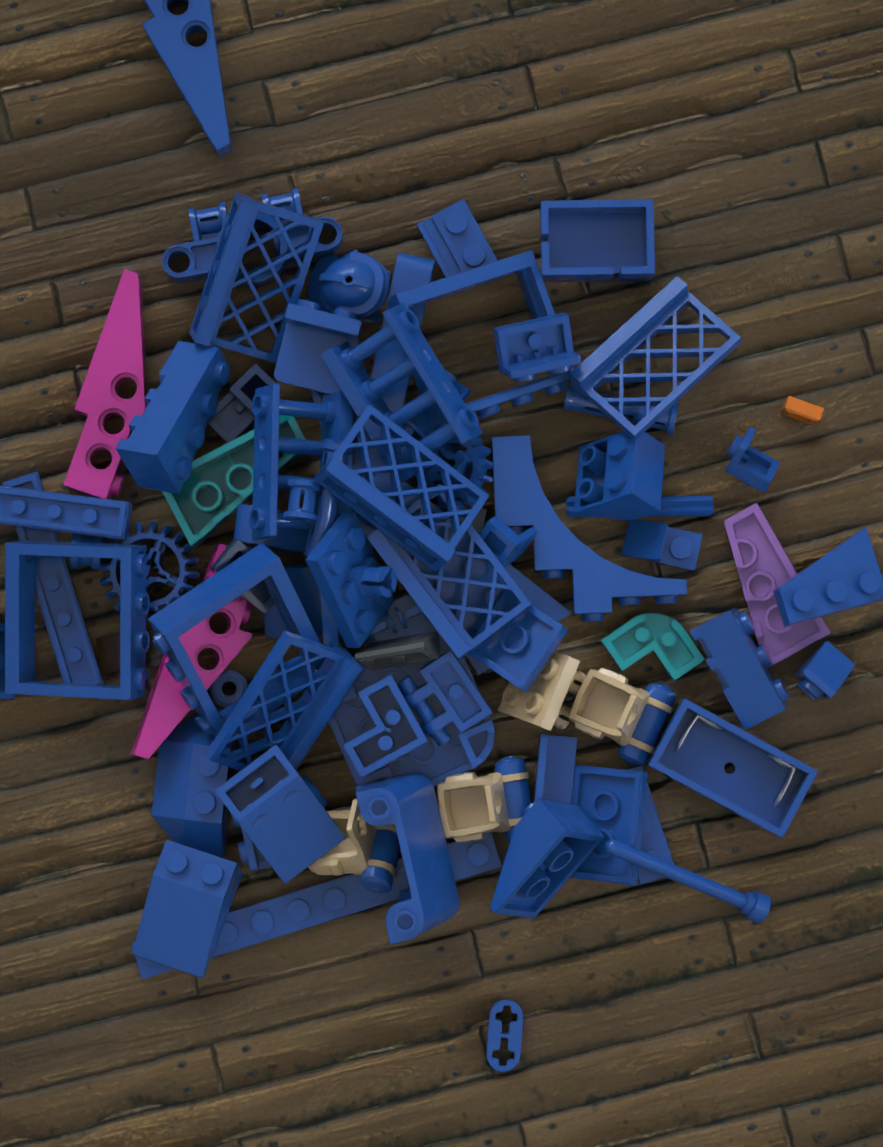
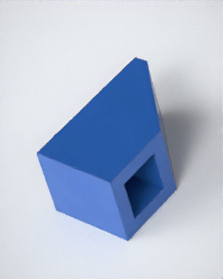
(823, 672)

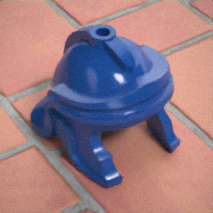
(362, 295)

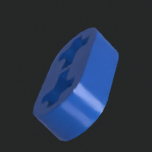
(514, 1035)

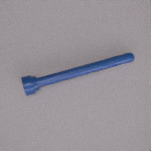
(752, 904)

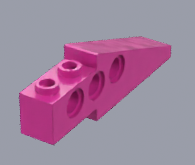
(117, 359)
(165, 704)

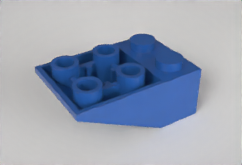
(280, 814)

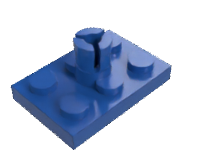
(351, 579)

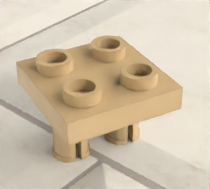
(545, 697)

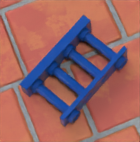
(360, 390)
(336, 420)

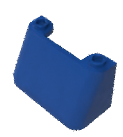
(413, 808)

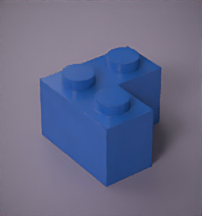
(395, 730)

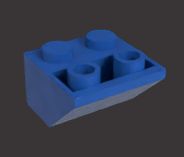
(620, 477)

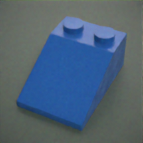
(542, 856)
(186, 908)

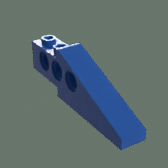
(192, 68)

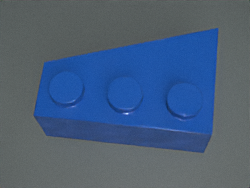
(741, 667)

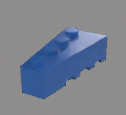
(175, 417)

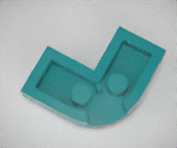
(656, 634)

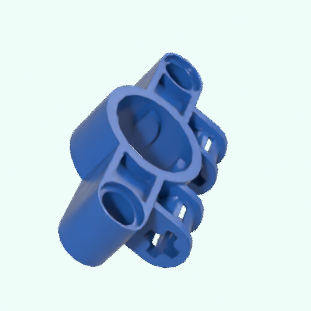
(208, 227)

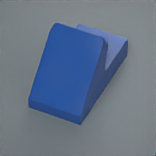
(661, 544)

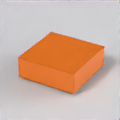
(801, 410)

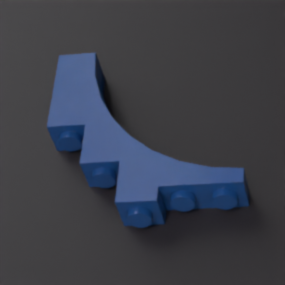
(595, 580)

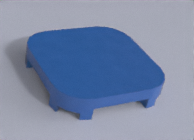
(437, 762)

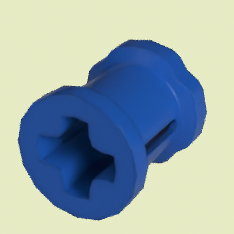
(298, 488)

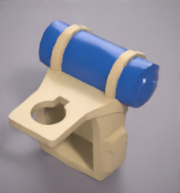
(622, 712)
(484, 804)
(364, 852)

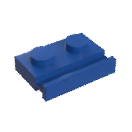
(456, 240)

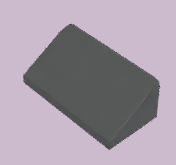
(400, 651)

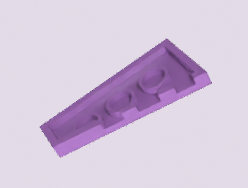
(763, 569)

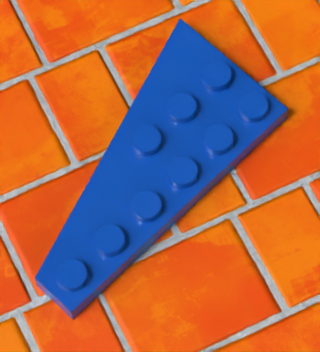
(480, 571)

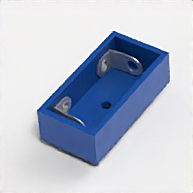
(765, 781)

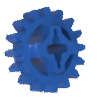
(468, 463)

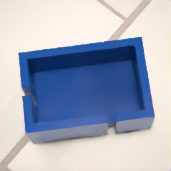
(597, 240)

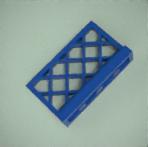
(225, 267)
(627, 344)
(382, 511)
(430, 601)
(304, 718)

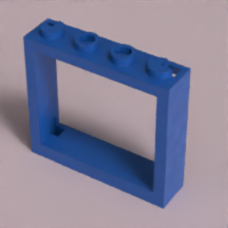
(538, 303)
(207, 599)
(21, 619)

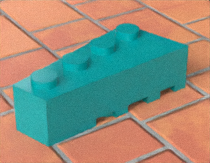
(222, 483)

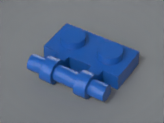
(455, 692)

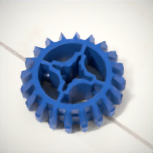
(154, 555)

